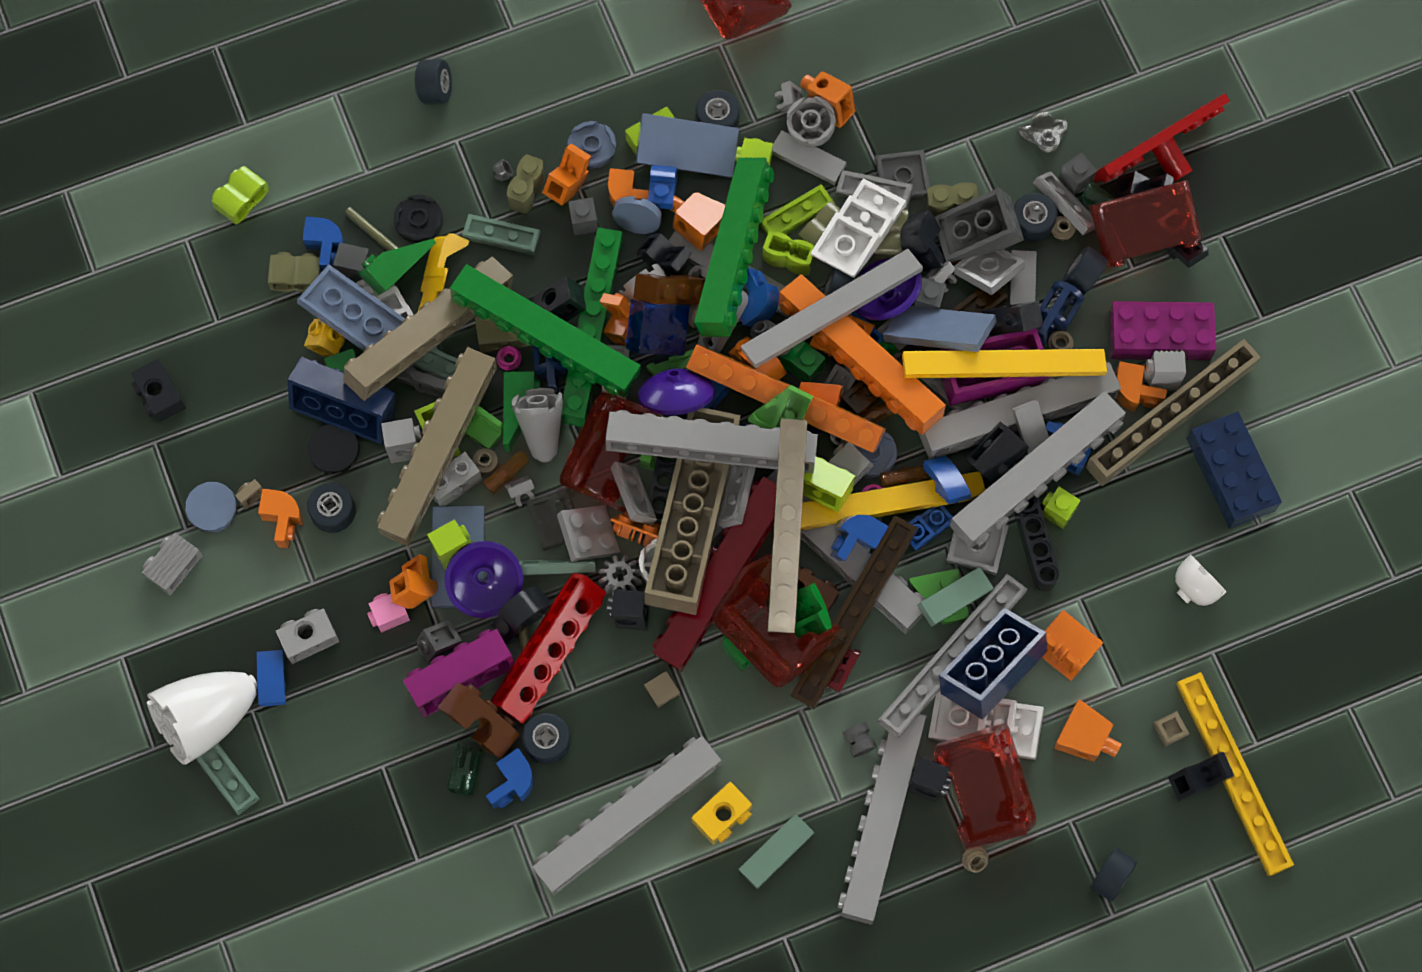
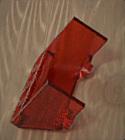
(589, 462)
(745, 619)

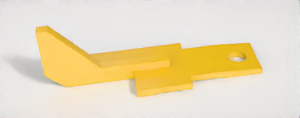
(435, 273)

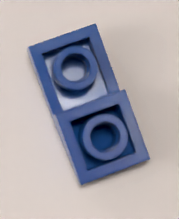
(948, 480)
(930, 525)
(271, 678)

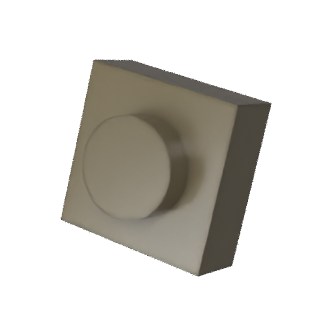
(249, 494)

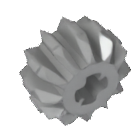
(609, 575)

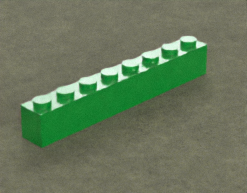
(734, 247)
(593, 320)
(544, 331)

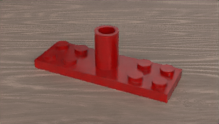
(1164, 145)

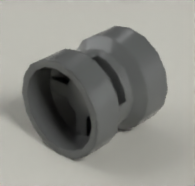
(859, 739)

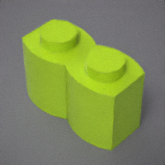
(239, 194)
(782, 251)

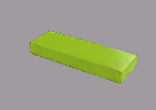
(797, 212)

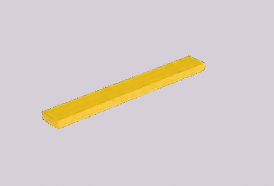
(1004, 363)
(885, 502)
(1242, 786)

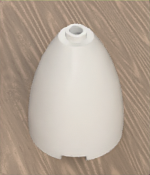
(201, 710)

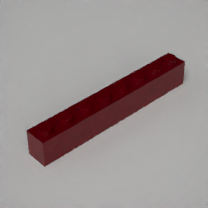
(725, 564)

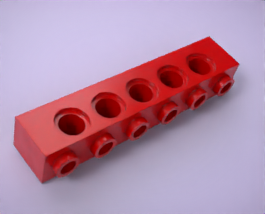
(535, 653)

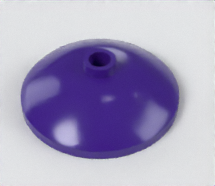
(892, 302)
(676, 392)
(483, 596)

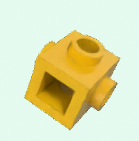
(323, 339)

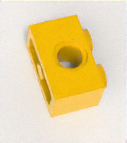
(729, 799)

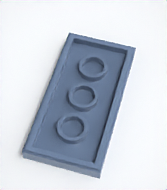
(687, 145)
(348, 308)
(940, 328)
(474, 521)

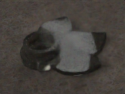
(1044, 131)

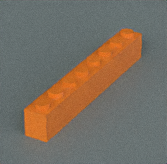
(867, 361)
(764, 388)

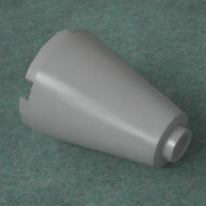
(540, 421)

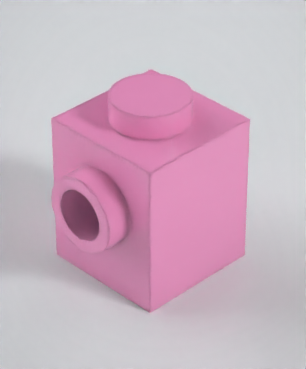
(385, 613)

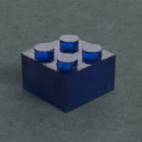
(657, 328)

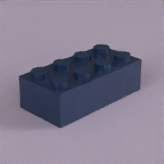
(325, 397)
(1233, 470)
(993, 663)

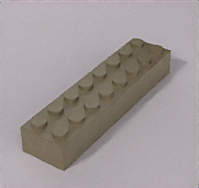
(688, 528)

